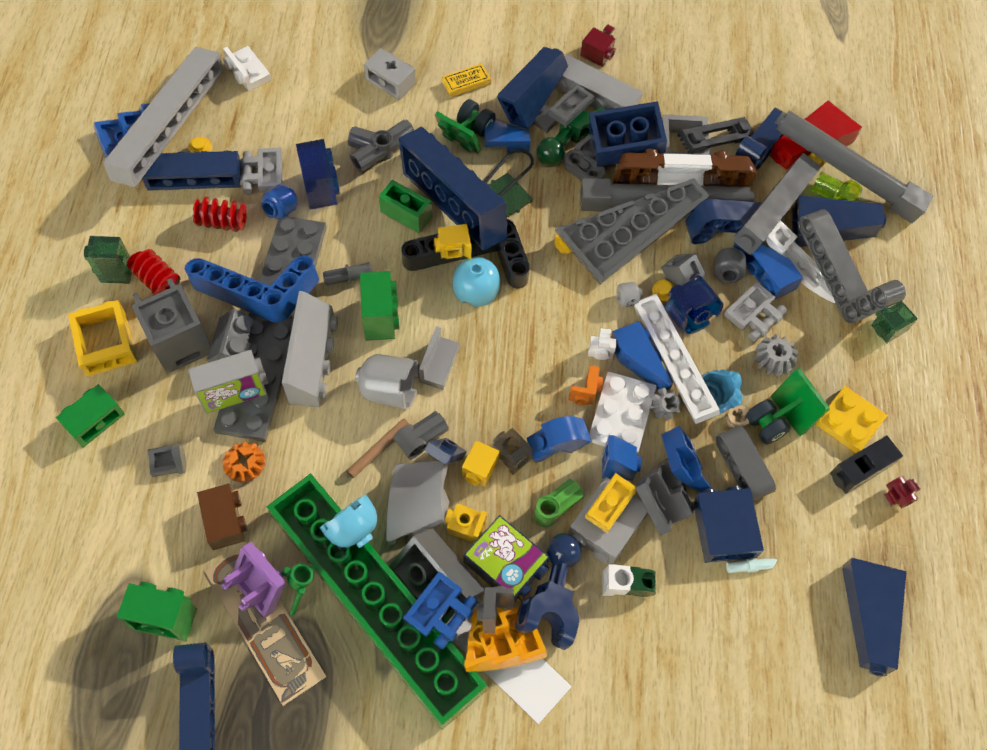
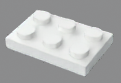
(622, 410)

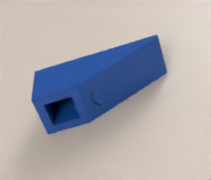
(772, 270)
(638, 355)

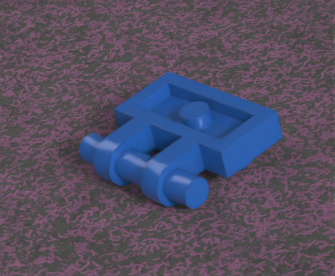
(432, 606)

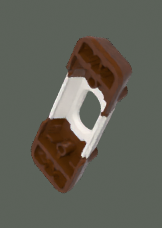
(677, 168)

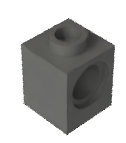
(682, 269)

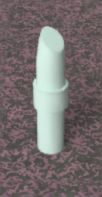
(750, 565)

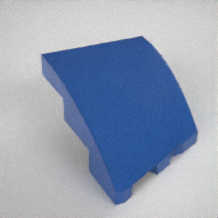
(112, 131)

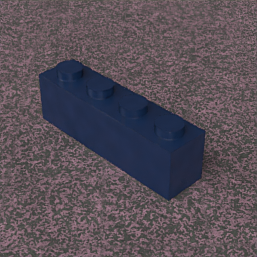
(194, 171)

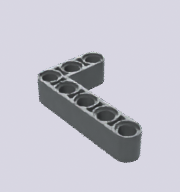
(841, 273)

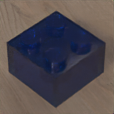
(318, 173)

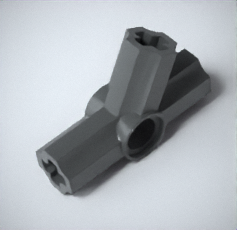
(375, 145)

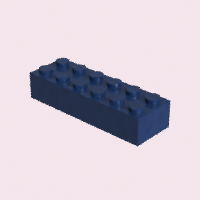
(453, 187)

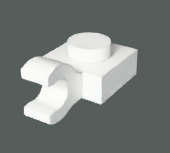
(602, 346)

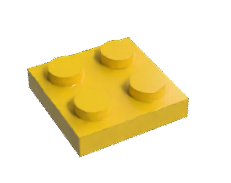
(851, 420)

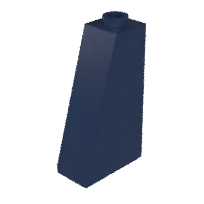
(532, 86)
(851, 218)
(876, 613)

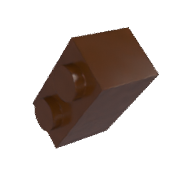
(221, 516)

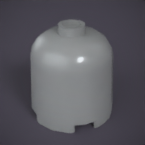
(388, 380)

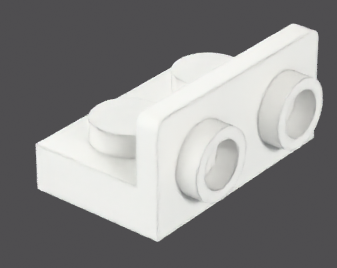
(246, 67)

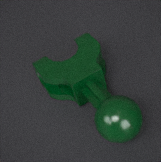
(552, 150)

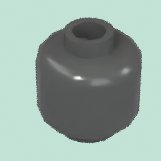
(730, 265)

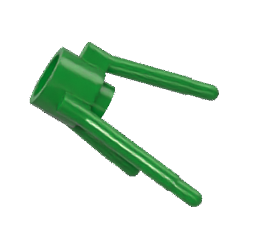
(298, 579)

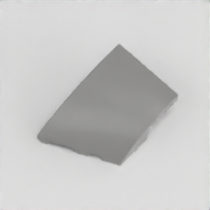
(416, 498)

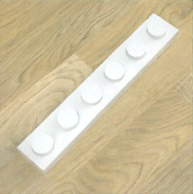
(677, 359)

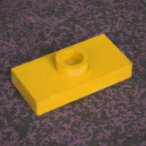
(611, 503)

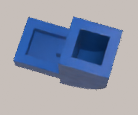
(558, 435)

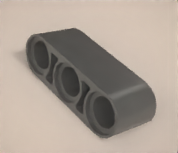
(745, 462)

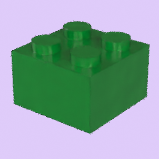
(379, 305)
(157, 611)

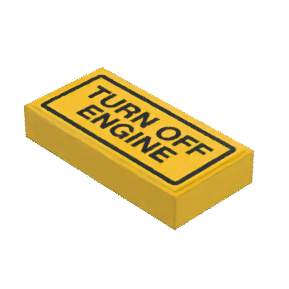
(466, 80)

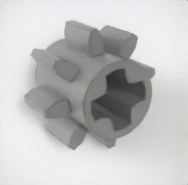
(659, 405)

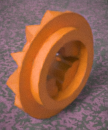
(239, 472)

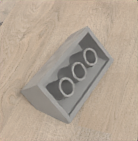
(309, 351)

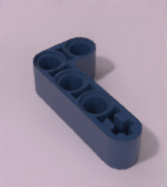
(762, 141)
(718, 216)
(197, 695)

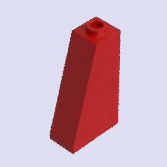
(826, 118)

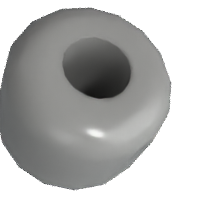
(628, 294)

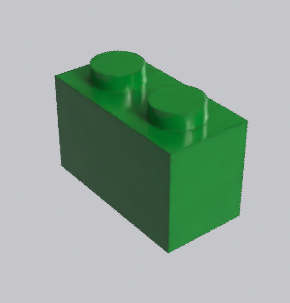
(405, 206)
(90, 415)

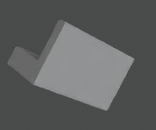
(438, 360)

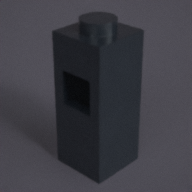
(865, 464)

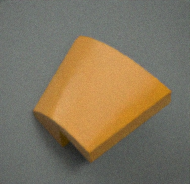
(504, 647)

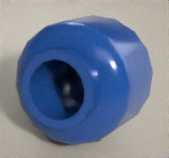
(279, 201)

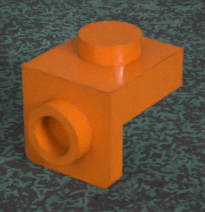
(587, 395)

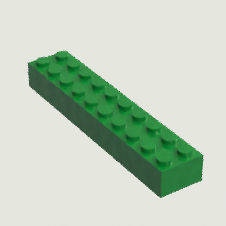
(377, 604)

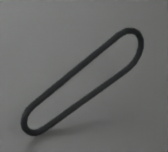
(519, 177)

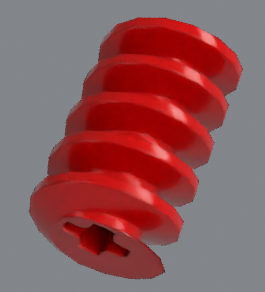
(219, 216)
(152, 270)

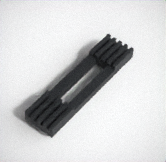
(696, 141)

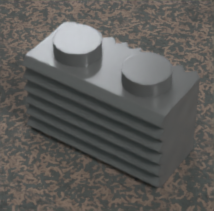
(230, 335)

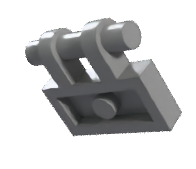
(269, 170)
(750, 306)

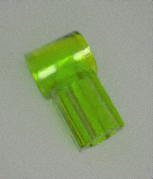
(836, 189)

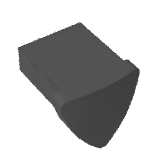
(167, 460)

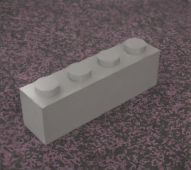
(606, 90)

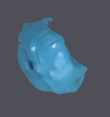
(724, 388)

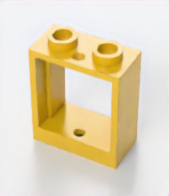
(106, 358)

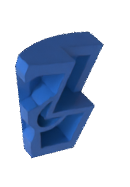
(506, 135)
(683, 459)

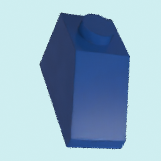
(620, 458)

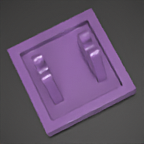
(256, 580)

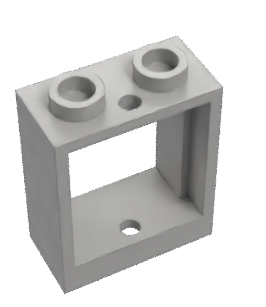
(676, 123)

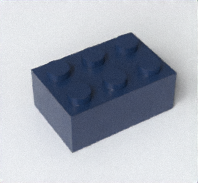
(626, 131)

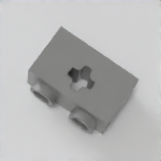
(390, 74)

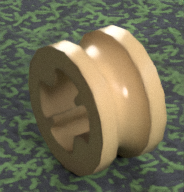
(730, 417)

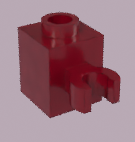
(599, 45)

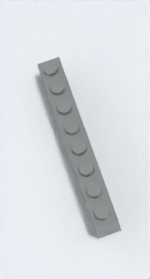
(163, 117)

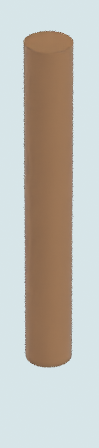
(374, 451)

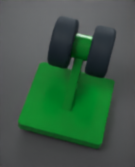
(467, 120)
(797, 403)

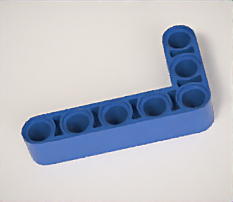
(265, 301)

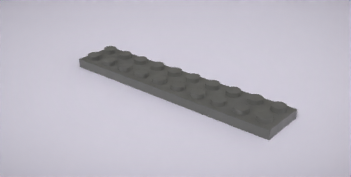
(271, 339)

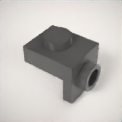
(494, 598)

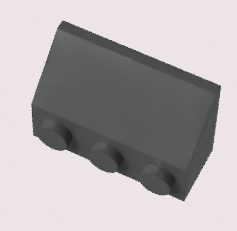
(424, 558)

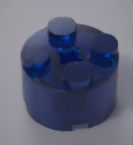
(693, 305)

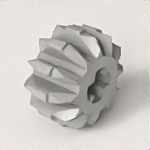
(776, 355)

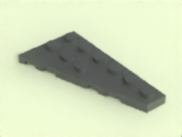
(622, 232)

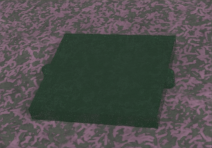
(515, 197)

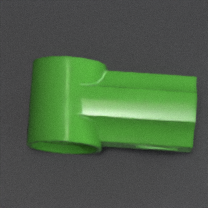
(558, 502)

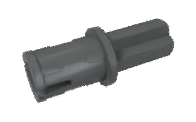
(345, 274)

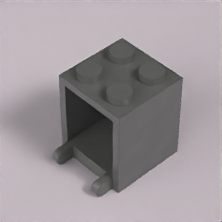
(172, 327)

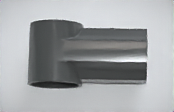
(416, 437)

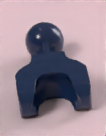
(552, 599)

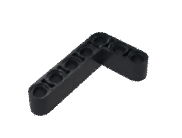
(510, 263)

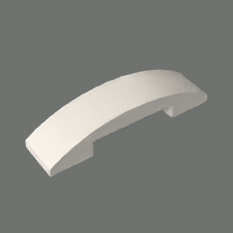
(782, 241)

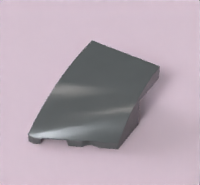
(664, 497)

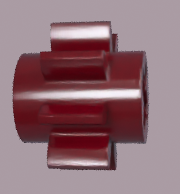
(902, 492)

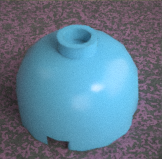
(476, 281)
(352, 524)

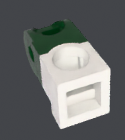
(628, 581)

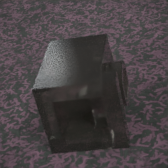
(513, 441)

